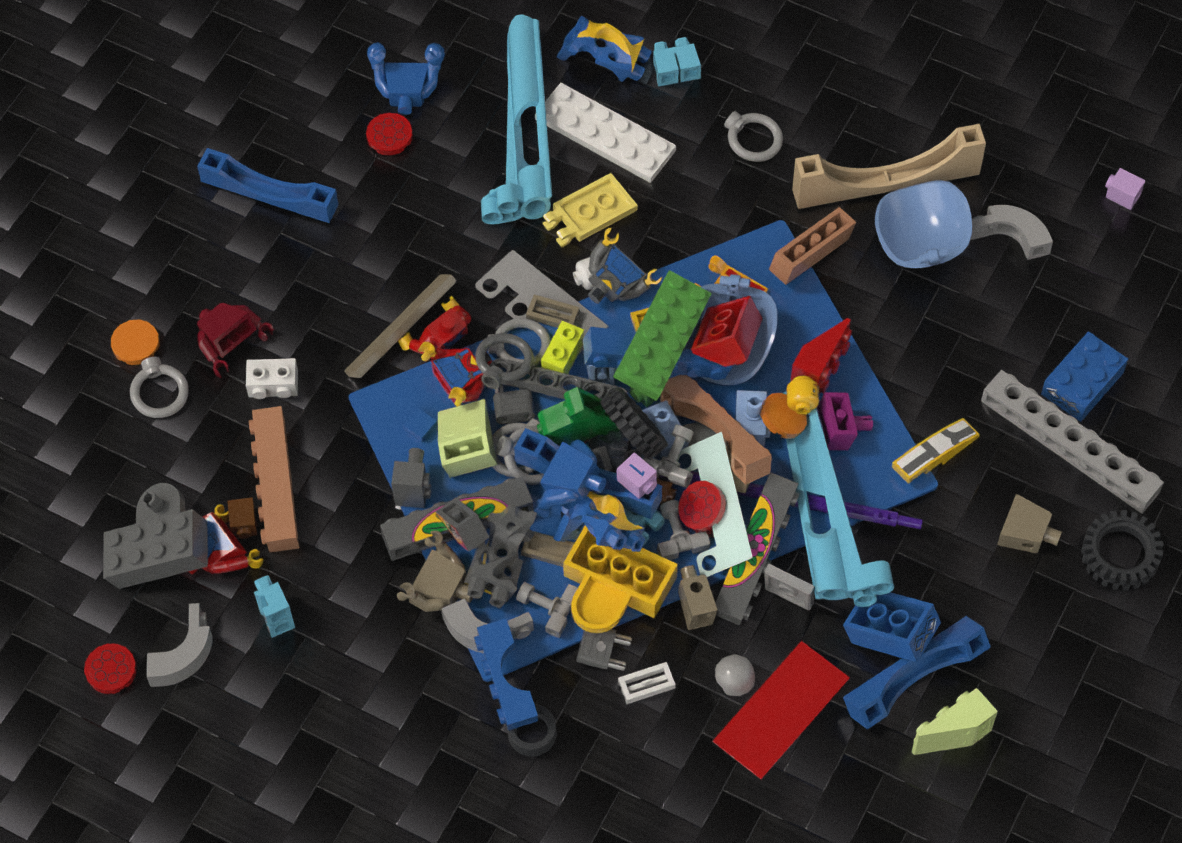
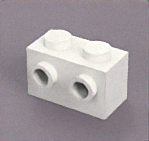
(272, 378)

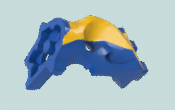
(622, 47)
(604, 519)

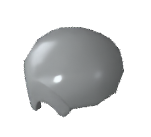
(735, 675)

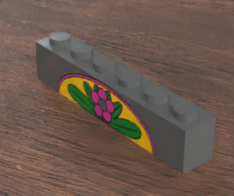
(408, 534)
(762, 534)

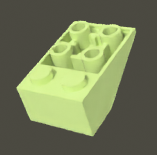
(465, 439)
(956, 726)

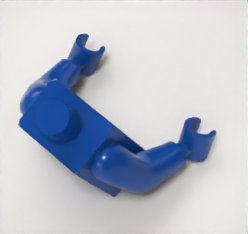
(569, 477)

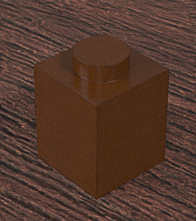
(242, 518)

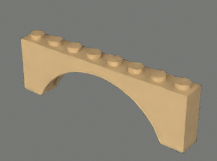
(822, 182)

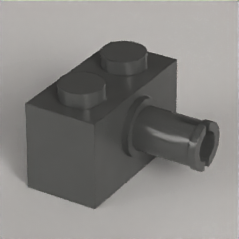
(411, 481)

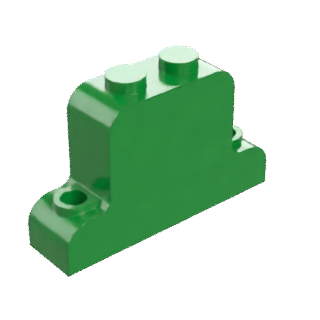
(575, 418)

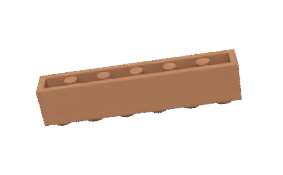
(275, 479)

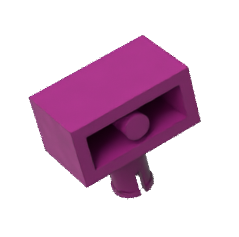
(838, 421)

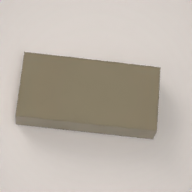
(546, 549)

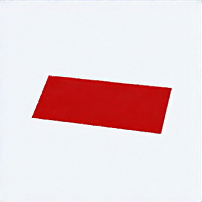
(781, 709)

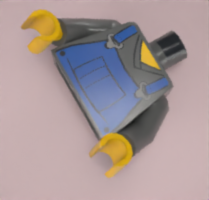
(615, 273)

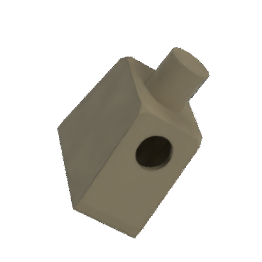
(1027, 527)
(696, 599)

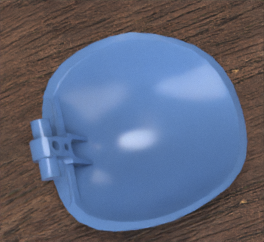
(924, 224)
(732, 289)

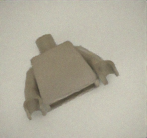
(439, 580)

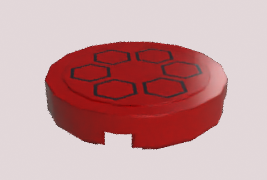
(389, 133)
(701, 505)
(110, 668)

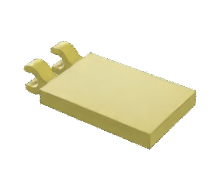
(590, 210)

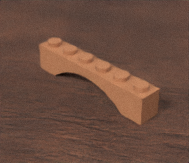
(689, 400)

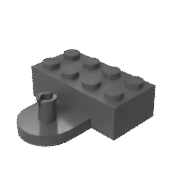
(159, 544)

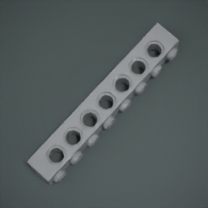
(1074, 452)

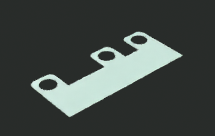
(730, 533)

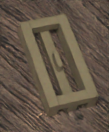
(549, 316)

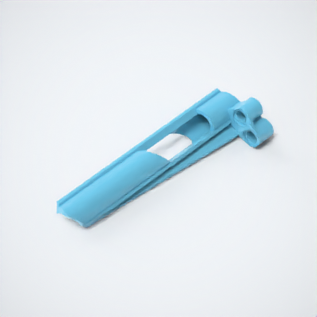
(526, 186)
(831, 555)

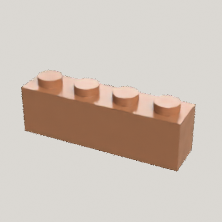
(812, 245)

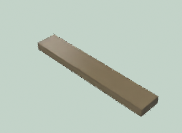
(400, 326)

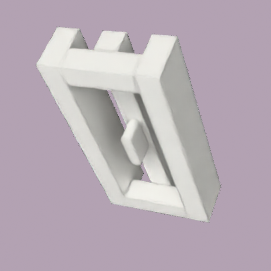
(629, 698)

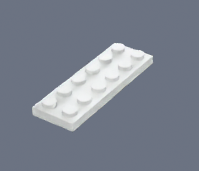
(607, 133)

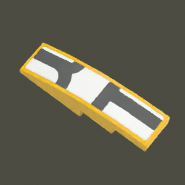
(935, 450)

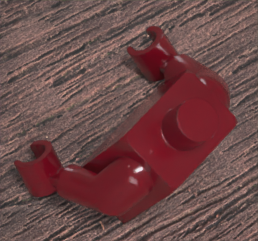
(225, 329)

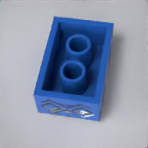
(1084, 376)
(894, 626)

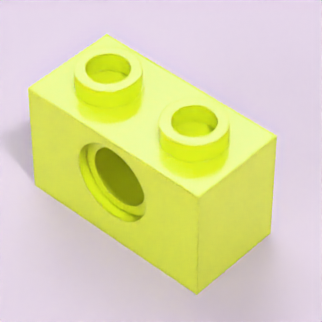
(563, 348)

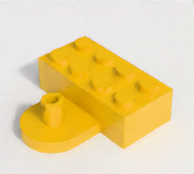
(613, 581)

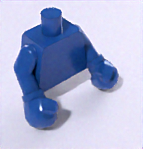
(406, 82)

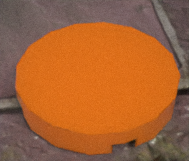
(135, 341)
(780, 418)

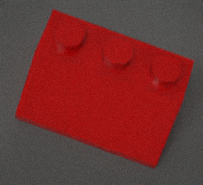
(728, 332)

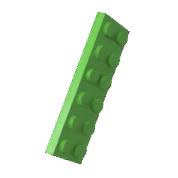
(662, 335)

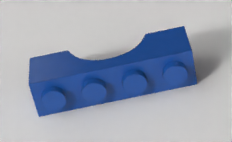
(516, 705)

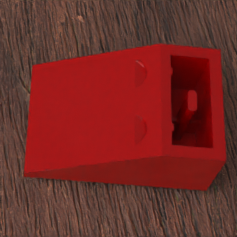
(821, 355)

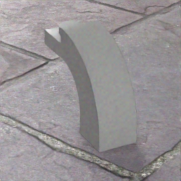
(1015, 223)
(464, 624)
(185, 660)

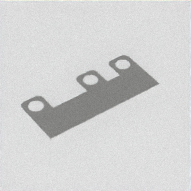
(527, 281)

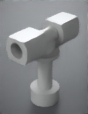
(668, 465)
(680, 540)
(557, 608)

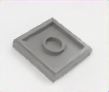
(789, 587)

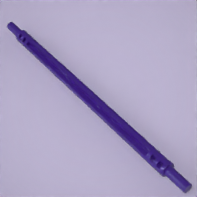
(853, 510)

